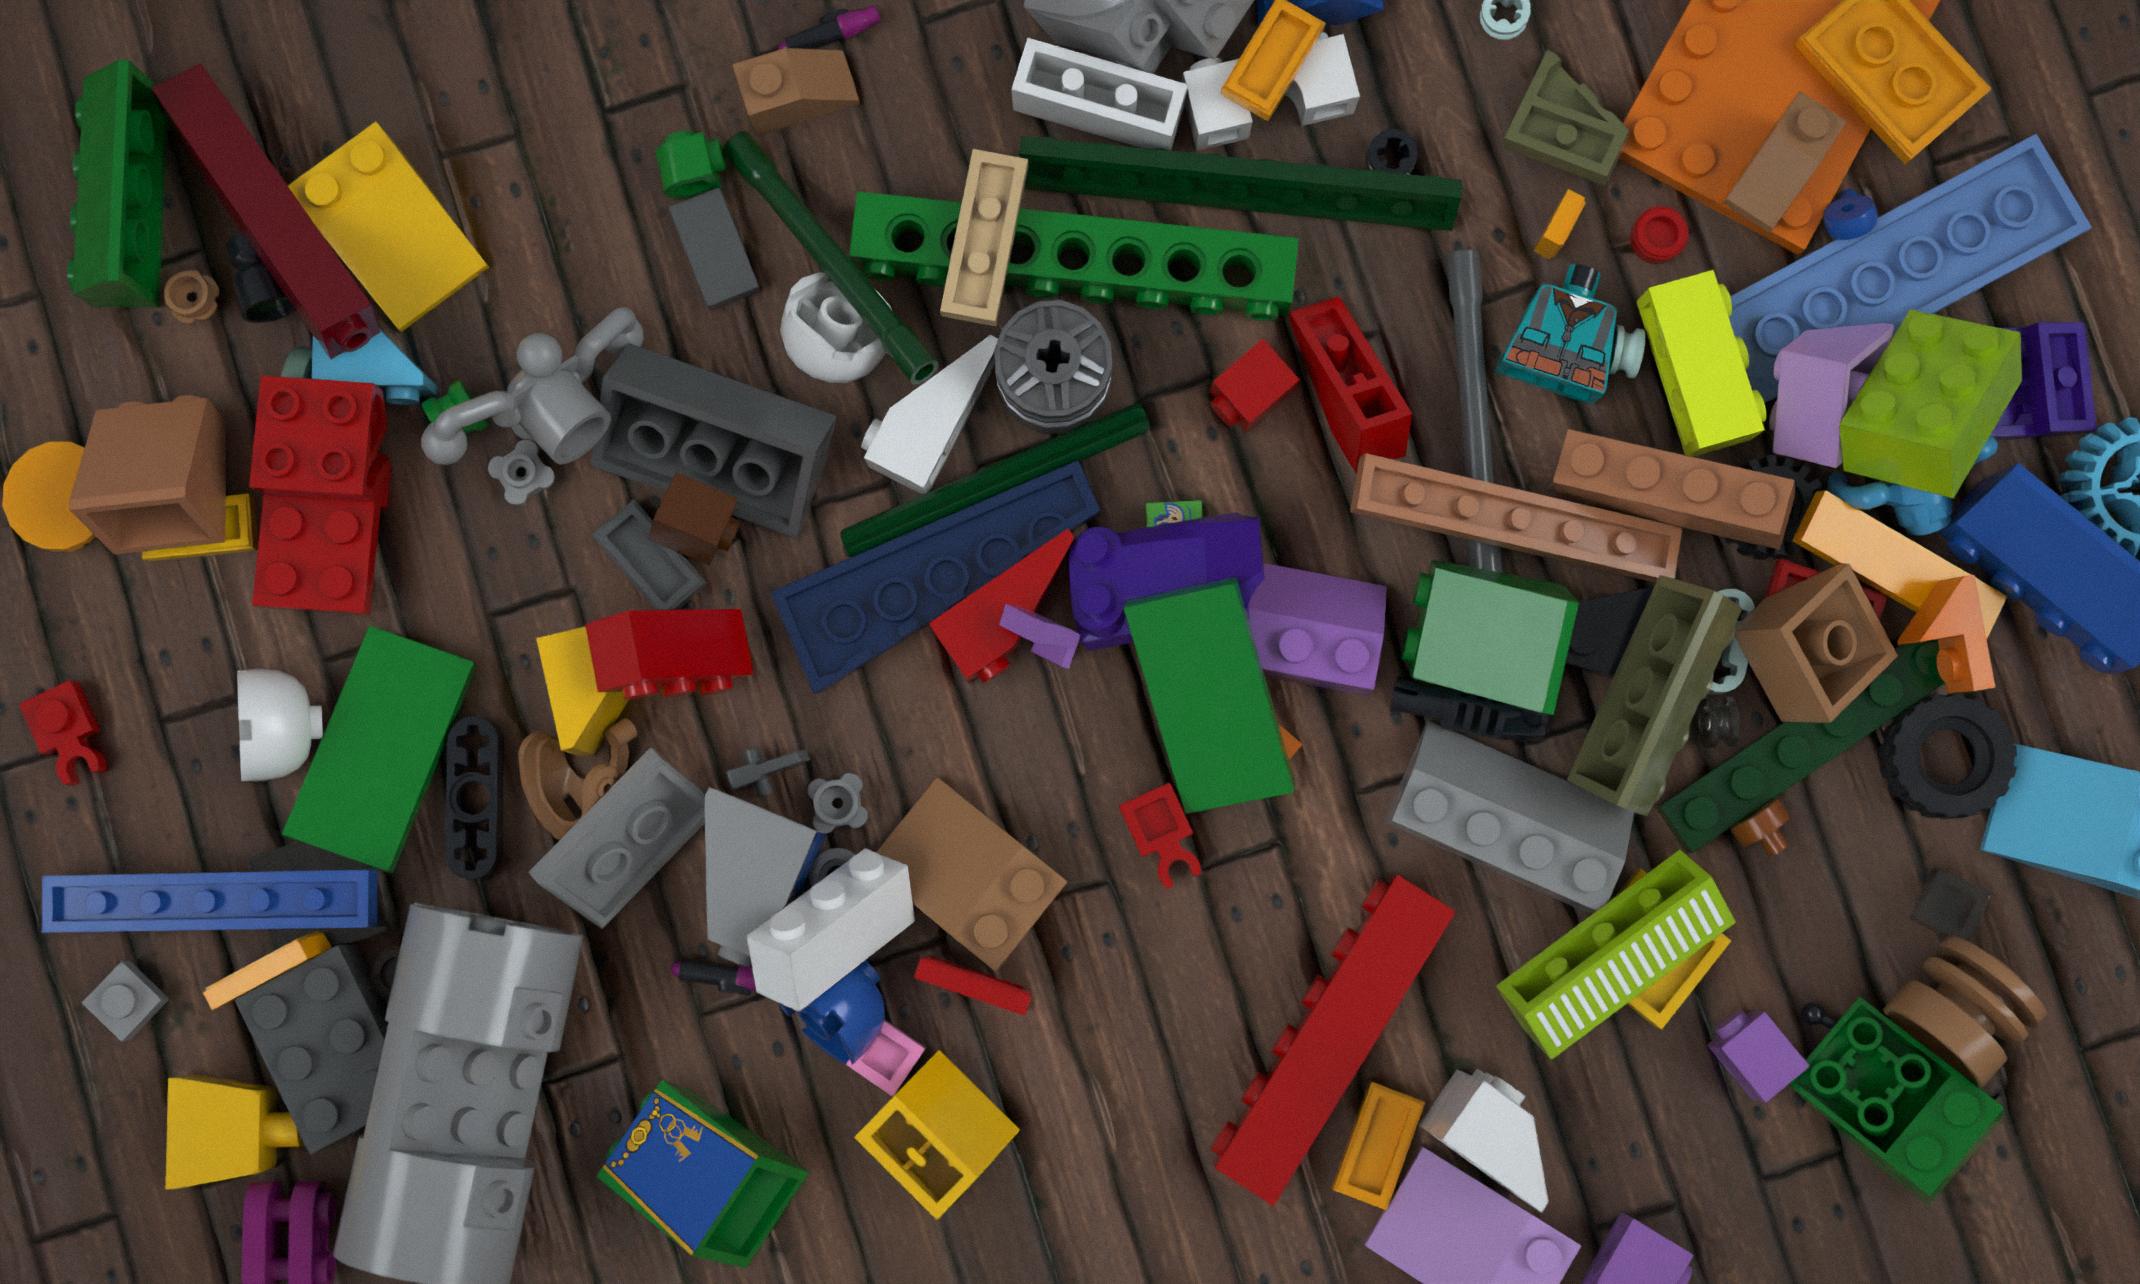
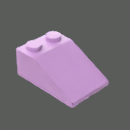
(1462, 1232)

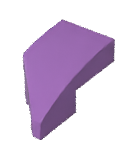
(1049, 638)

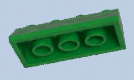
(118, 190)

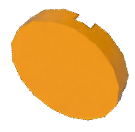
(39, 497)

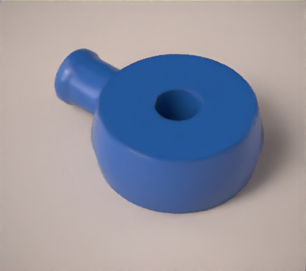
(1850, 216)

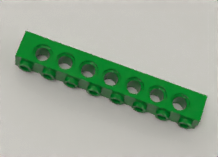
(1268, 258)

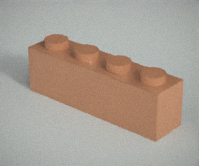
(1674, 489)

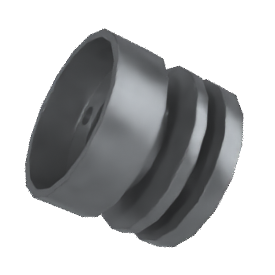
(1082, 382)

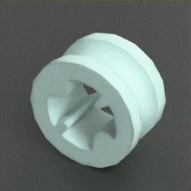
(1503, 29)
(1627, 351)

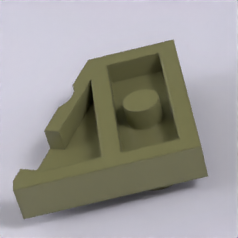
(1566, 125)

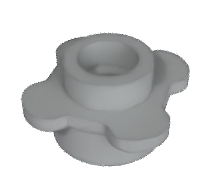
(520, 488)
(823, 795)

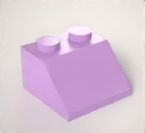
(1817, 385)

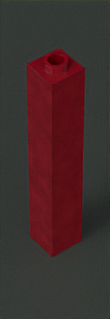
(266, 212)

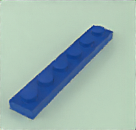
(209, 901)

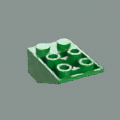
(1897, 1101)

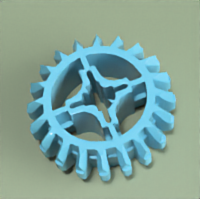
(2085, 478)

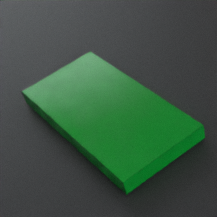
(1210, 695)
(380, 749)

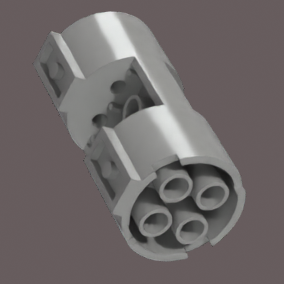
(455, 1098)

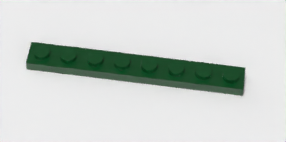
(1241, 183)

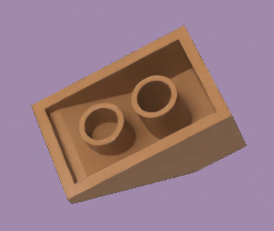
(971, 874)

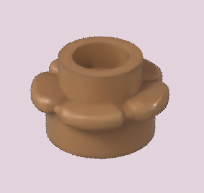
(181, 286)

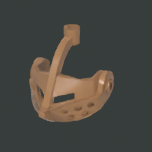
(550, 779)

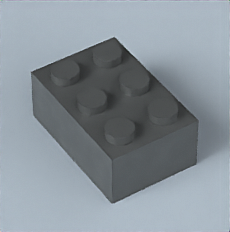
(321, 1042)

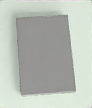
(623, 839)

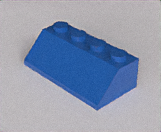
(2053, 563)

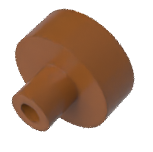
(1763, 827)

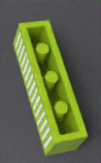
(1616, 953)

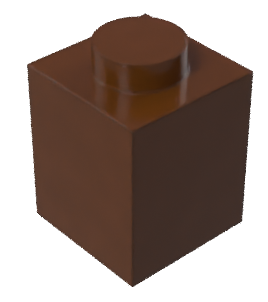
(695, 519)

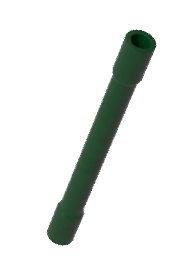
(896, 337)

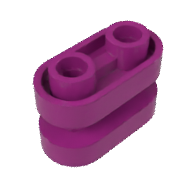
(309, 1216)

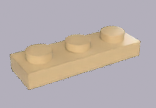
(984, 237)

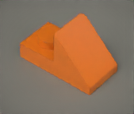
(1955, 619)

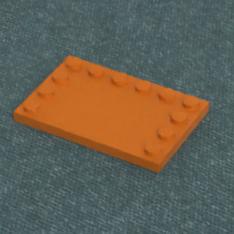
(1720, 94)

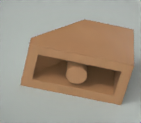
(794, 86)
(1785, 161)

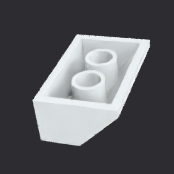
(1489, 1129)

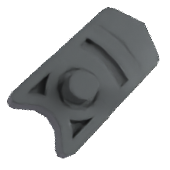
(757, 772)

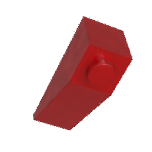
(1351, 383)
(972, 626)

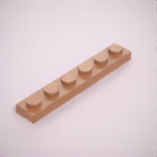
(1515, 519)

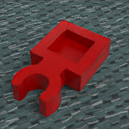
(60, 724)
(1158, 825)

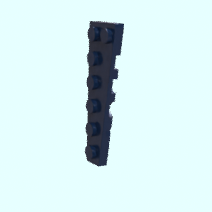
(895, 589)

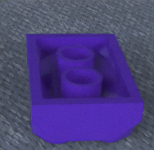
(1154, 560)

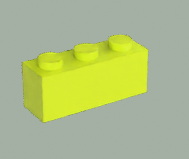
(1701, 363)

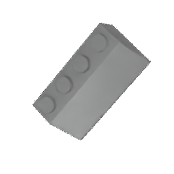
(1512, 818)

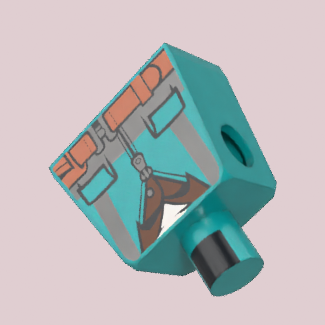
(1564, 339)

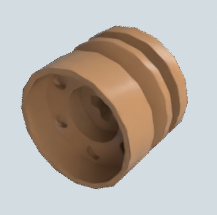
(1971, 1003)

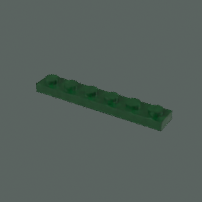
(1795, 750)

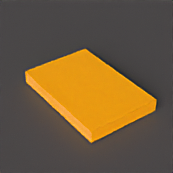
(1893, 71)

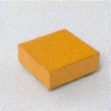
(1560, 224)

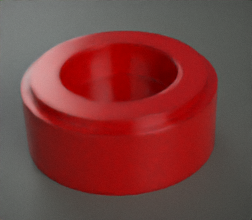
(1659, 235)

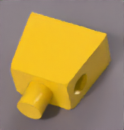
(223, 1130)

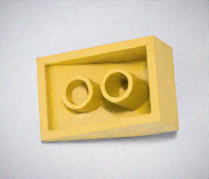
(388, 226)

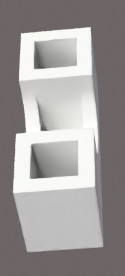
(1320, 91)

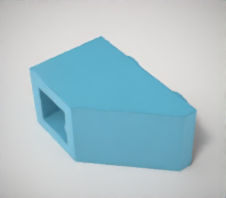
(378, 363)

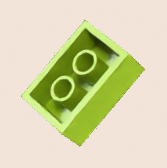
(1931, 402)

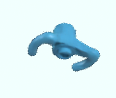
(1914, 509)

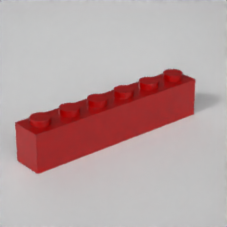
(1332, 1037)

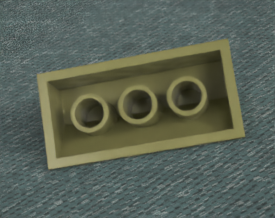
(1655, 694)

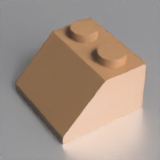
(1815, 645)

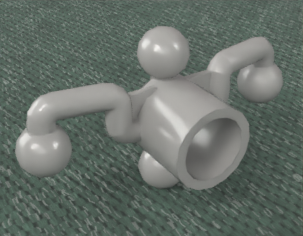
(544, 399)

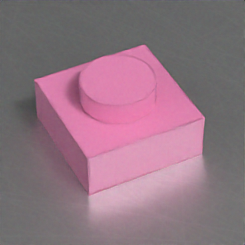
(889, 1059)

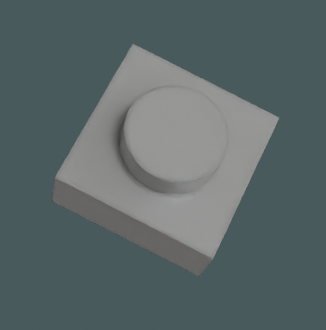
(125, 1001)

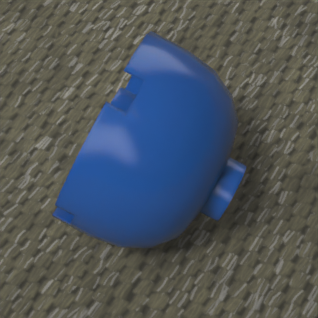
(846, 1015)

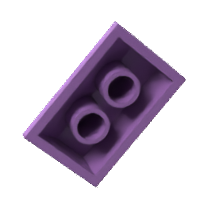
(1318, 628)

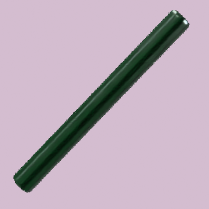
(996, 479)

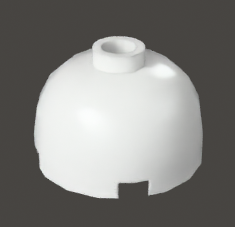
(827, 333)
(274, 724)

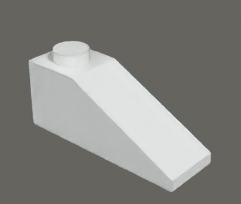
(926, 423)

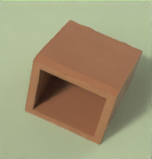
(154, 476)

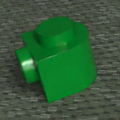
(690, 164)

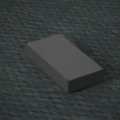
(714, 249)
(655, 570)

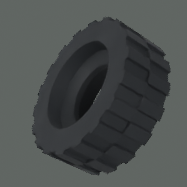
(1991, 748)

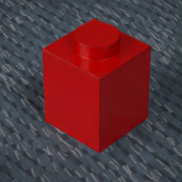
(1252, 387)

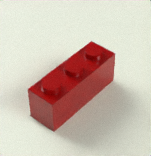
(669, 652)

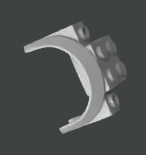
(1139, 30)

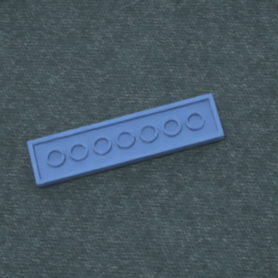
(1914, 256)

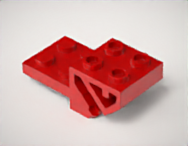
(320, 493)

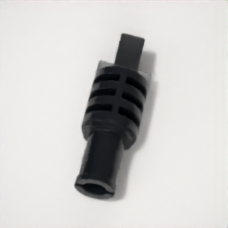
(1468, 712)

